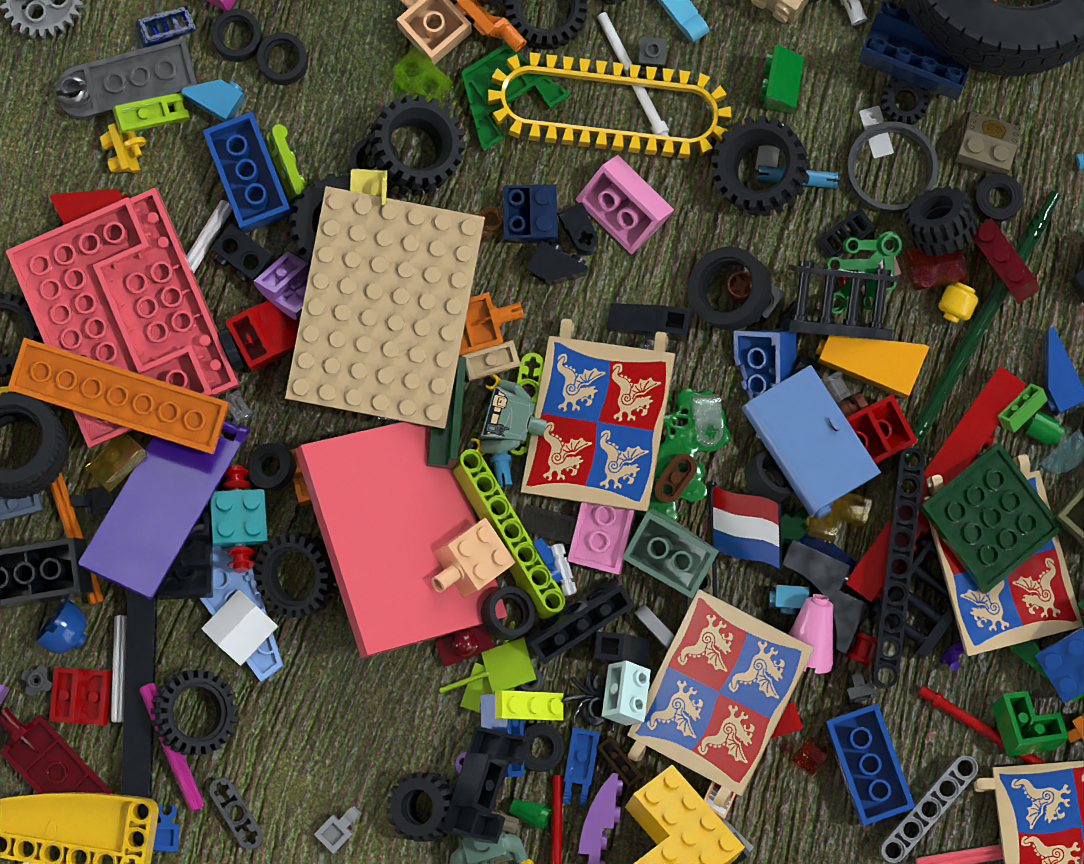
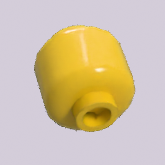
(958, 302)

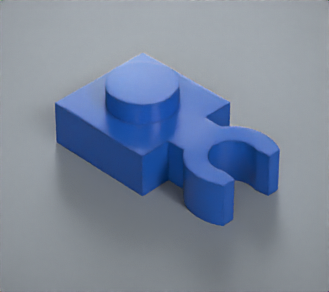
(546, 556)
(166, 833)

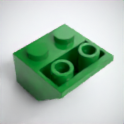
(783, 80)

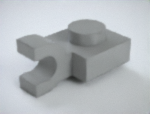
(336, 831)

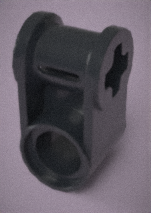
(577, 226)

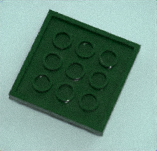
(991, 517)

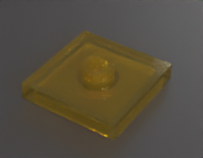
(116, 461)

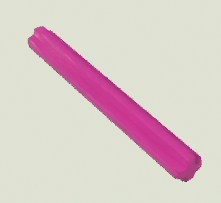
(176, 759)

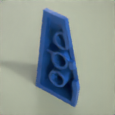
(764, 358)

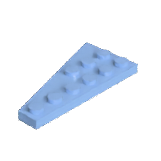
(226, 583)

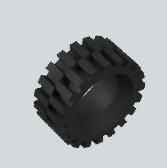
(435, 124)
(742, 141)

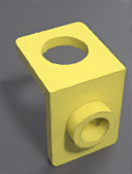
(369, 182)

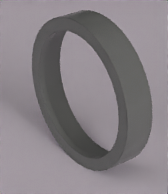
(899, 128)

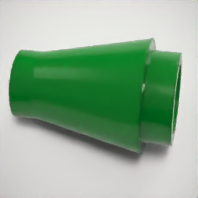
(531, 813)

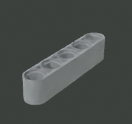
(940, 803)

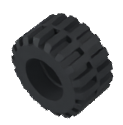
(941, 221)
(404, 805)

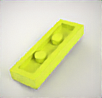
(528, 705)

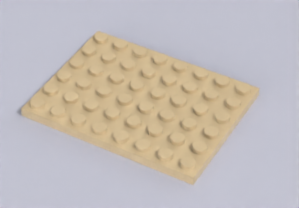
(385, 307)

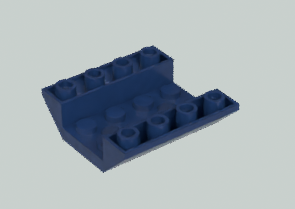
(903, 52)

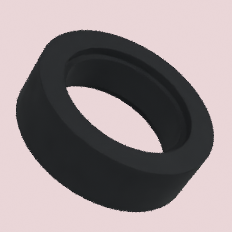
(708, 267)

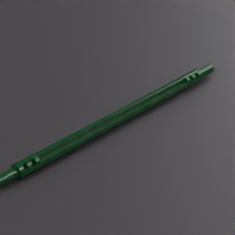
(978, 328)

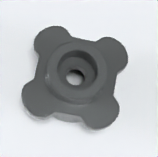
(41, 674)

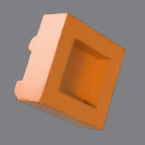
(1078, 731)

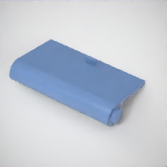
(813, 456)

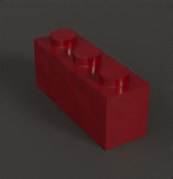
(1005, 261)

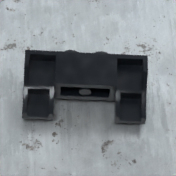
(480, 782)

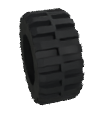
(308, 211)

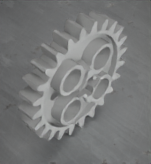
(53, 17)

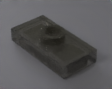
(549, 524)

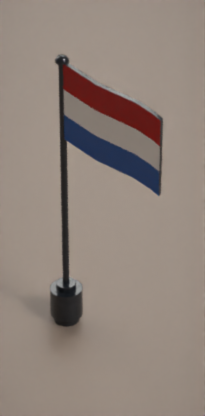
(744, 528)

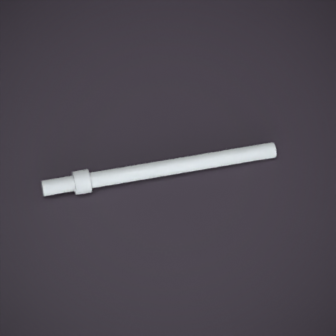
(658, 127)

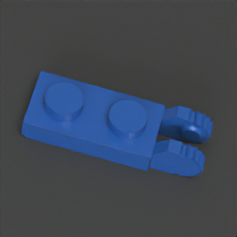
(580, 762)

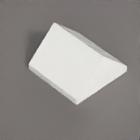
(239, 627)

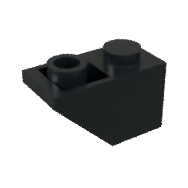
(554, 266)
(621, 647)

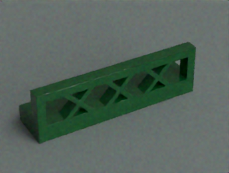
(445, 442)

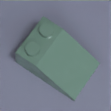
(670, 553)

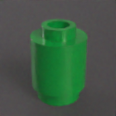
(1043, 428)

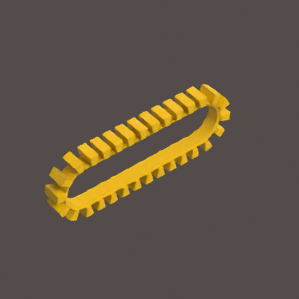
(704, 146)

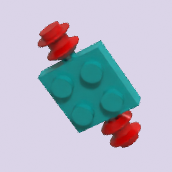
(238, 518)

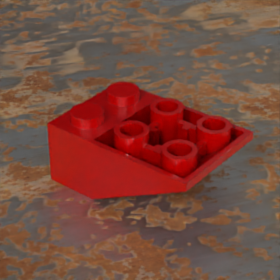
(263, 334)

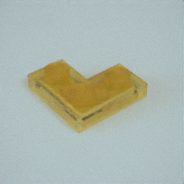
(847, 508)

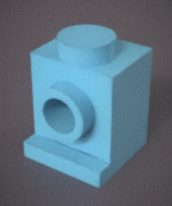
(788, 598)

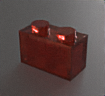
(934, 270)

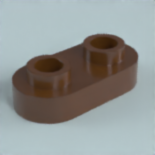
(674, 478)

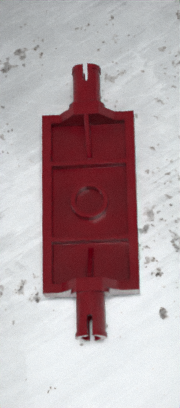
(47, 758)

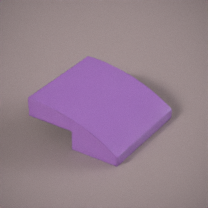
(285, 284)

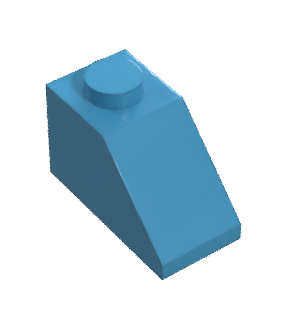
(216, 98)

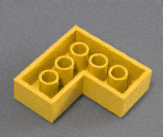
(681, 824)

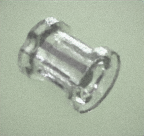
(837, 387)
(238, 408)

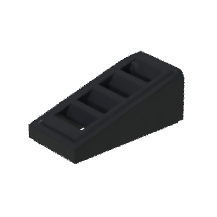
(840, 227)

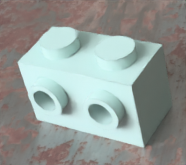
(626, 693)

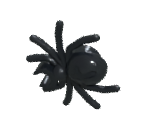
(592, 701)

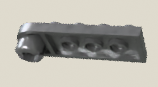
(126, 79)

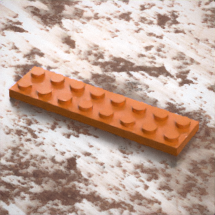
(118, 395)

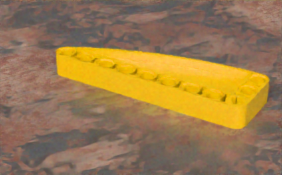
(77, 822)

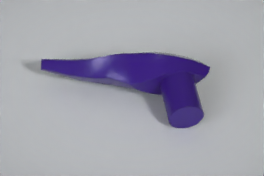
(951, 654)

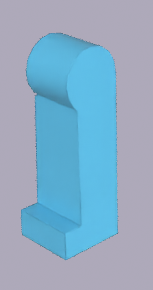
(686, 18)

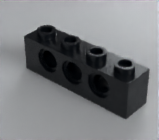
(579, 620)

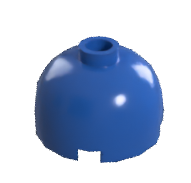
(63, 629)

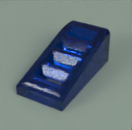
(162, 18)

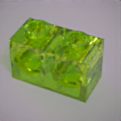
(427, 75)

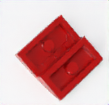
(80, 696)

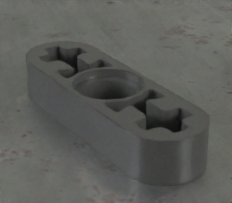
(247, 813)

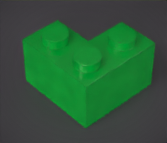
(1023, 730)

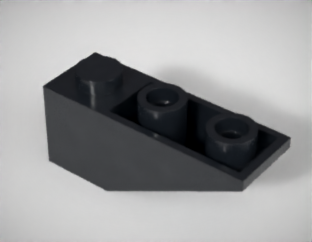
(649, 320)

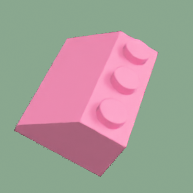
(624, 204)

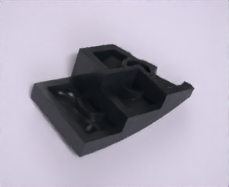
(193, 568)

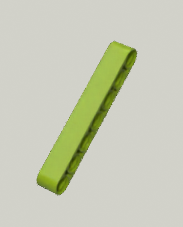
(508, 521)

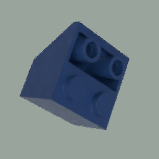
(530, 213)

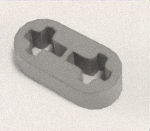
(655, 626)

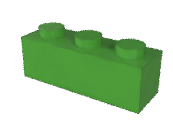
(1022, 408)

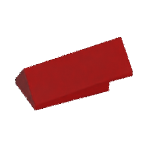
(882, 428)

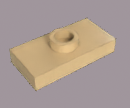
(491, 360)

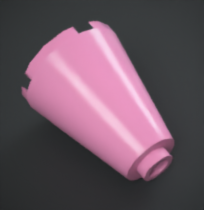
(815, 628)

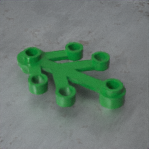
(866, 265)

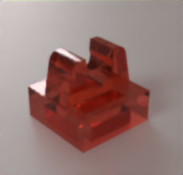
(809, 756)

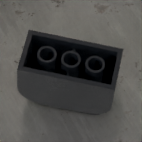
(43, 573)

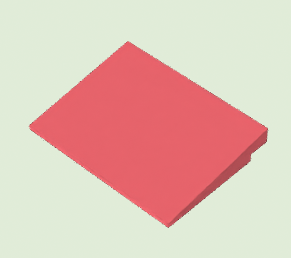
(124, 297)
(380, 526)

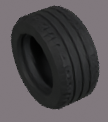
(52, 451)

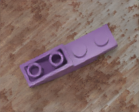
(600, 815)

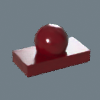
(464, 645)

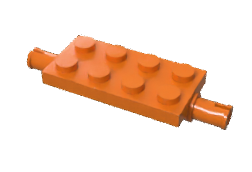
(491, 25)
(483, 323)

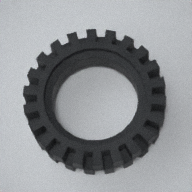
(547, 37)
(19, 305)
(269, 575)
(224, 712)

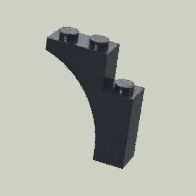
(826, 578)

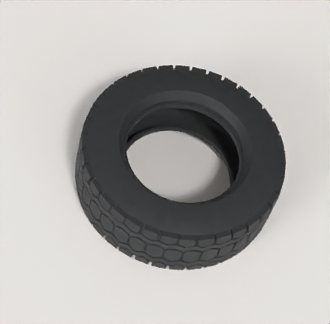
(1002, 35)

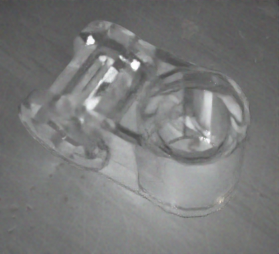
(707, 413)

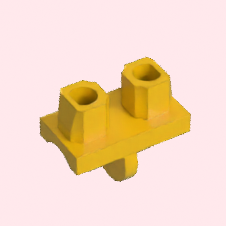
(126, 147)

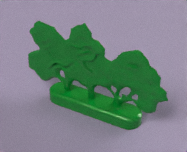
(683, 443)

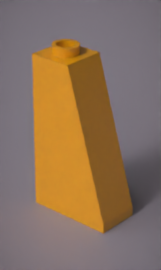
(877, 362)

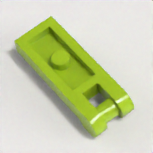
(150, 113)
(284, 163)

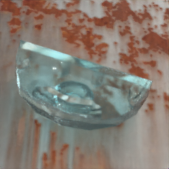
(1066, 455)

